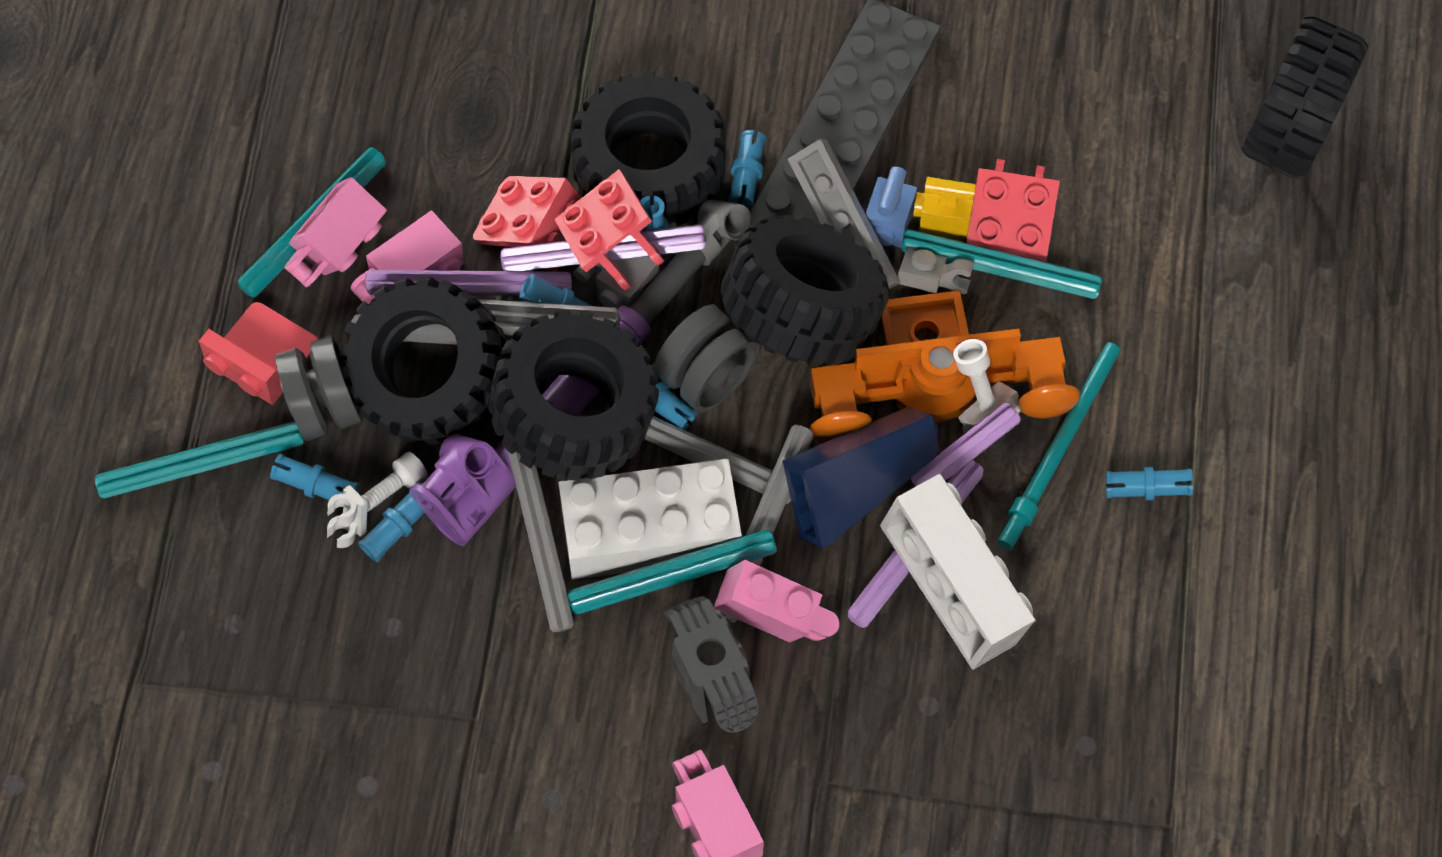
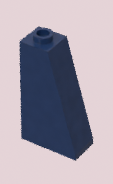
(857, 471)

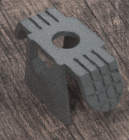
(724, 683)

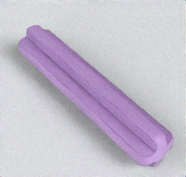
(970, 444)

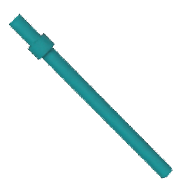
(1025, 507)

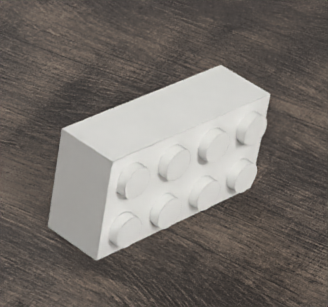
(647, 516)
(957, 571)

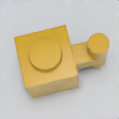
(945, 208)

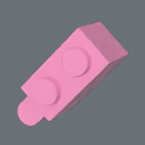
(334, 232)
(421, 246)
(774, 604)
(713, 811)

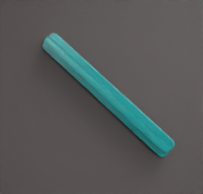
(277, 256)
(1007, 264)
(198, 460)
(671, 571)

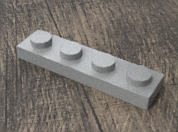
(836, 201)

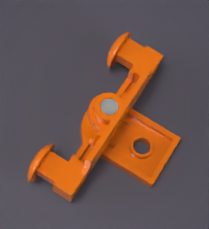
(926, 372)

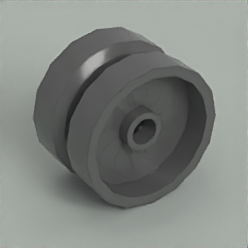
(706, 358)
(312, 390)

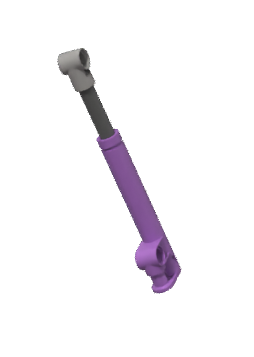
(471, 487)

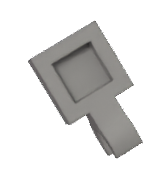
(929, 271)

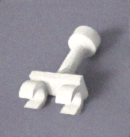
(973, 360)
(407, 472)

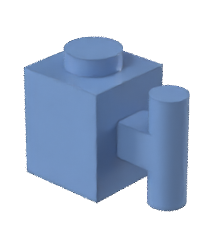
(891, 207)

